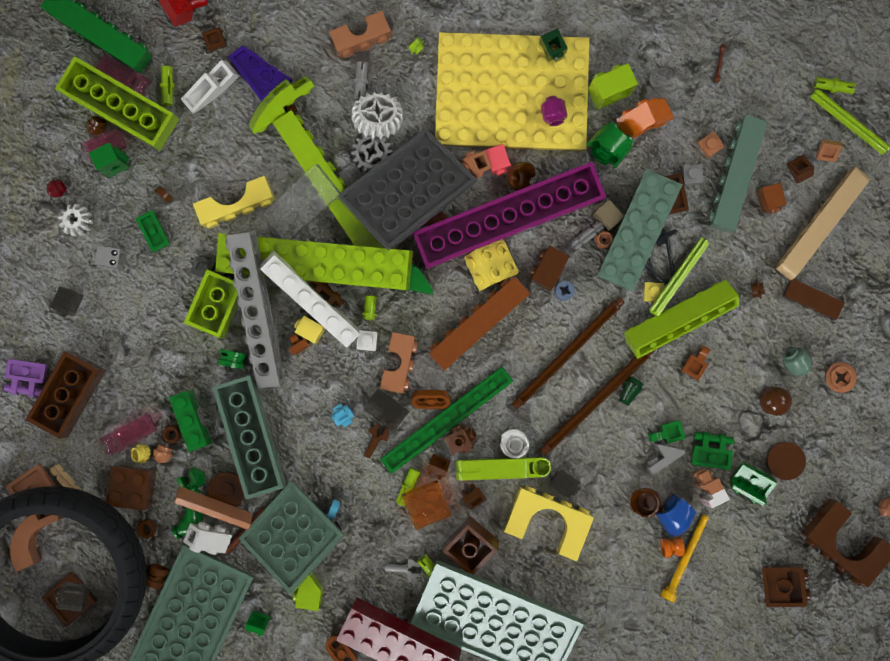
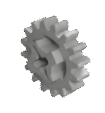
(364, 149)

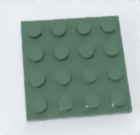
(291, 537)

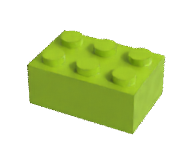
(213, 305)

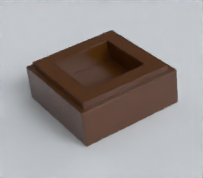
(214, 39)

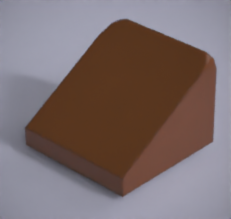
(800, 169)

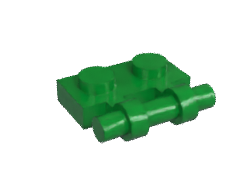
(709, 456)

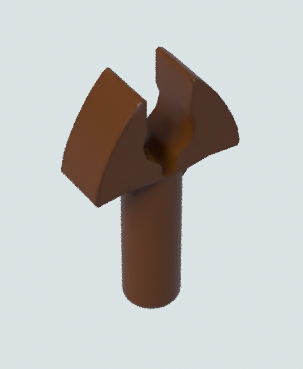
(375, 440)

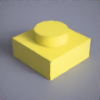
(652, 291)

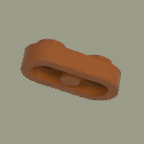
(430, 399)
(340, 652)

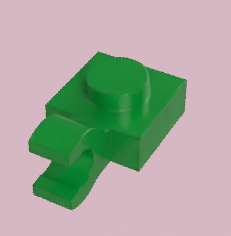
(670, 433)

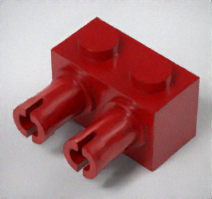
(181, 10)

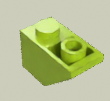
(309, 594)

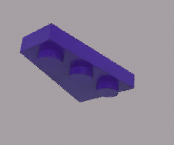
(257, 72)

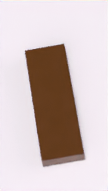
(813, 299)

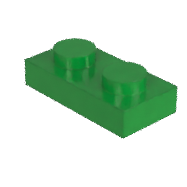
(153, 231)

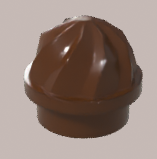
(96, 125)

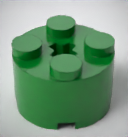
(610, 145)

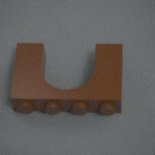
(822, 534)

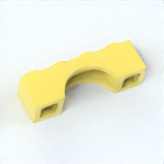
(257, 194)

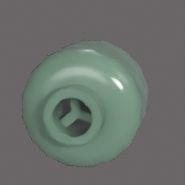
(797, 361)

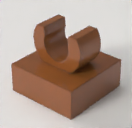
(298, 345)

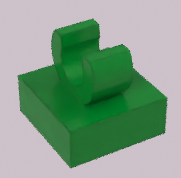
(257, 623)

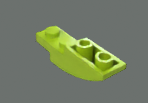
(272, 105)

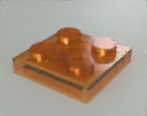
(426, 504)

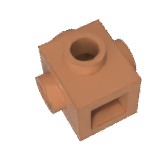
(476, 163)

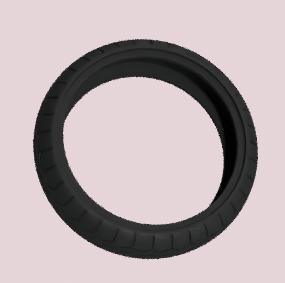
(125, 552)

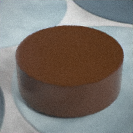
(161, 192)

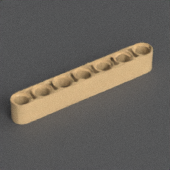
(822, 223)

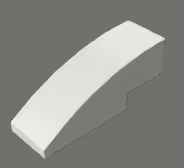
(210, 86)

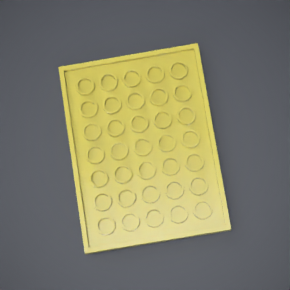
(495, 91)

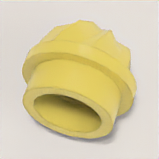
(140, 453)

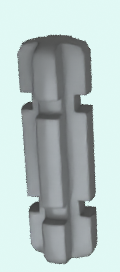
(587, 235)

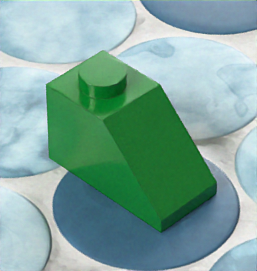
(418, 282)

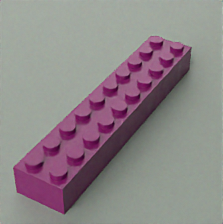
(509, 215)

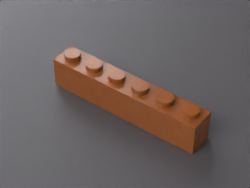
(479, 323)

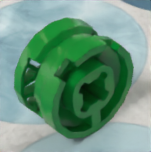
(231, 359)

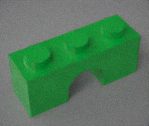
(192, 430)

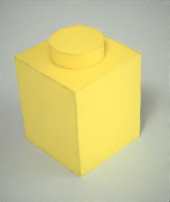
(309, 329)

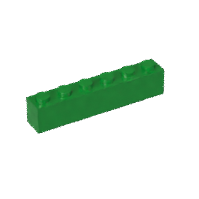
(99, 33)

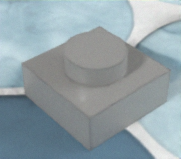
(692, 174)

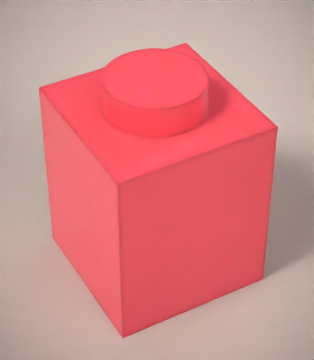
(498, 160)

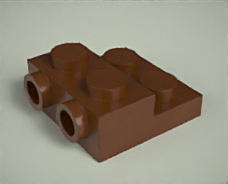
(786, 585)

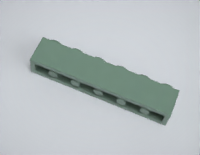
(737, 174)

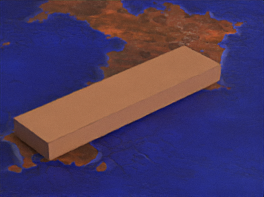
(213, 508)

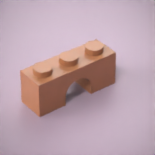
(348, 43)
(397, 380)

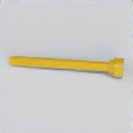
(670, 591)

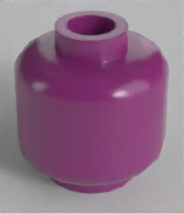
(554, 111)

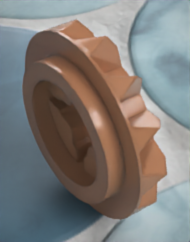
(849, 377)

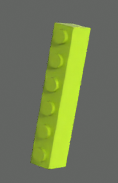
(681, 318)

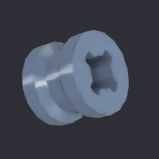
(561, 291)

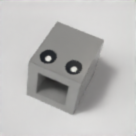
(109, 257)

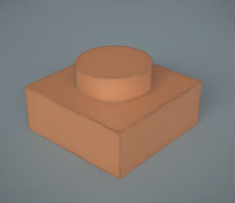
(710, 145)
(828, 150)

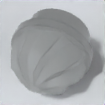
(340, 159)

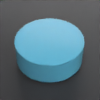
(333, 509)

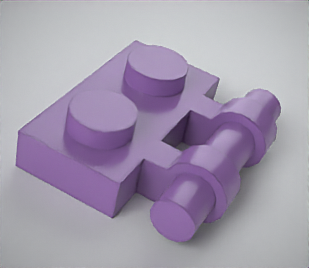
(25, 371)

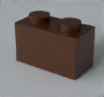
(549, 268)

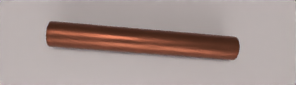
(235, 541)

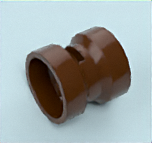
(156, 575)

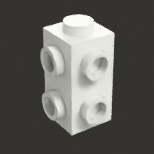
(207, 538)

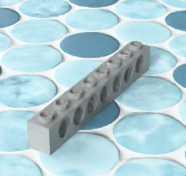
(260, 300)

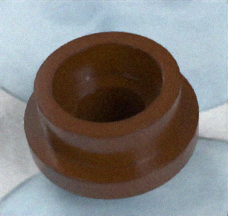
(166, 434)
(141, 528)

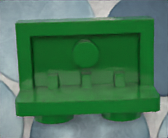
(752, 483)

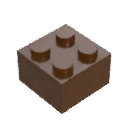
(131, 487)
(471, 546)

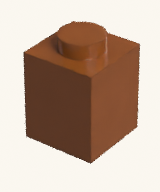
(771, 198)

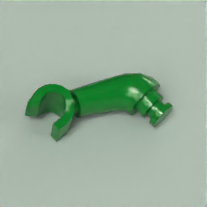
(197, 479)

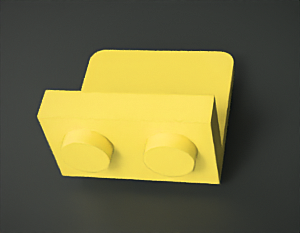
(491, 264)

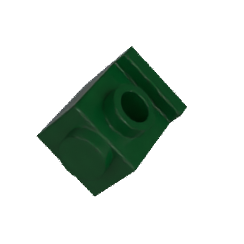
(553, 39)

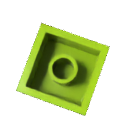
(612, 86)

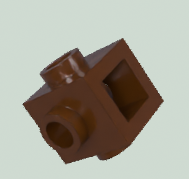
(461, 438)

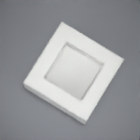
(367, 340)

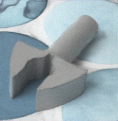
(404, 568)

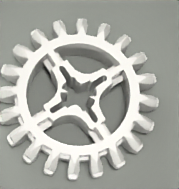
(367, 120)

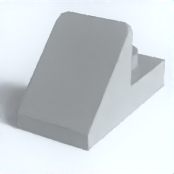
(667, 456)

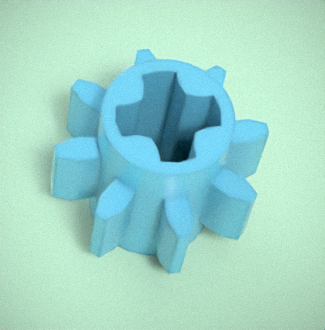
(342, 415)

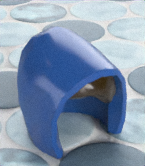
(676, 515)

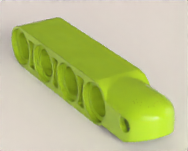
(502, 468)

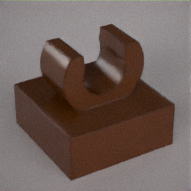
(438, 466)
(474, 498)

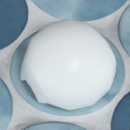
(514, 443)

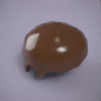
(520, 175)
(775, 401)
(645, 502)

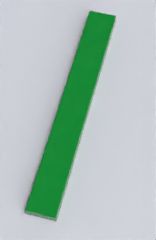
(446, 420)

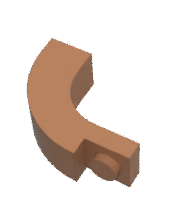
(23, 543)

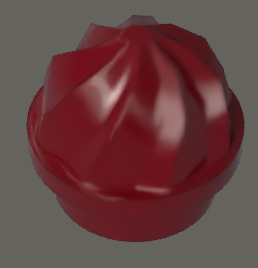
(56, 188)

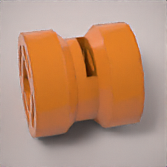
(672, 547)

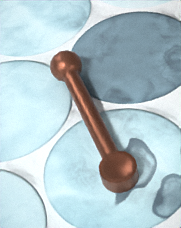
(717, 78)

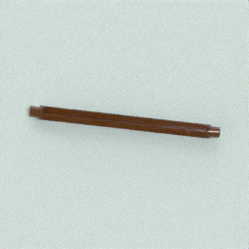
(562, 358)
(593, 403)

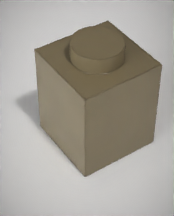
(607, 214)

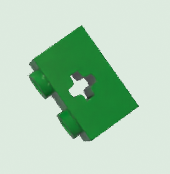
(109, 160)

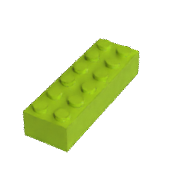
(117, 103)

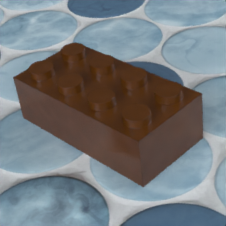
(65, 394)

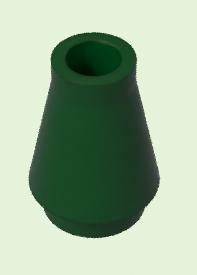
(631, 390)

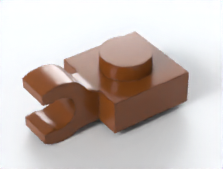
(695, 365)

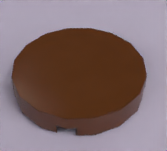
(785, 460)
(226, 488)

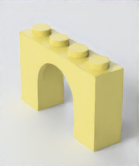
(576, 521)

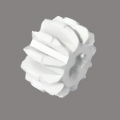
(70, 225)

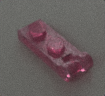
(123, 74)
(129, 434)

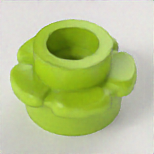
(416, 46)

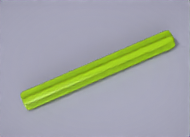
(850, 121)
(679, 276)

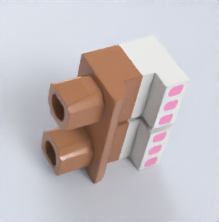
(711, 487)

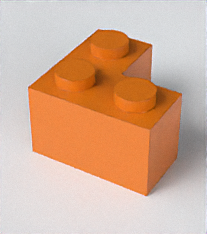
(646, 116)

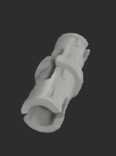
(360, 80)

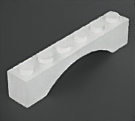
(288, 280)

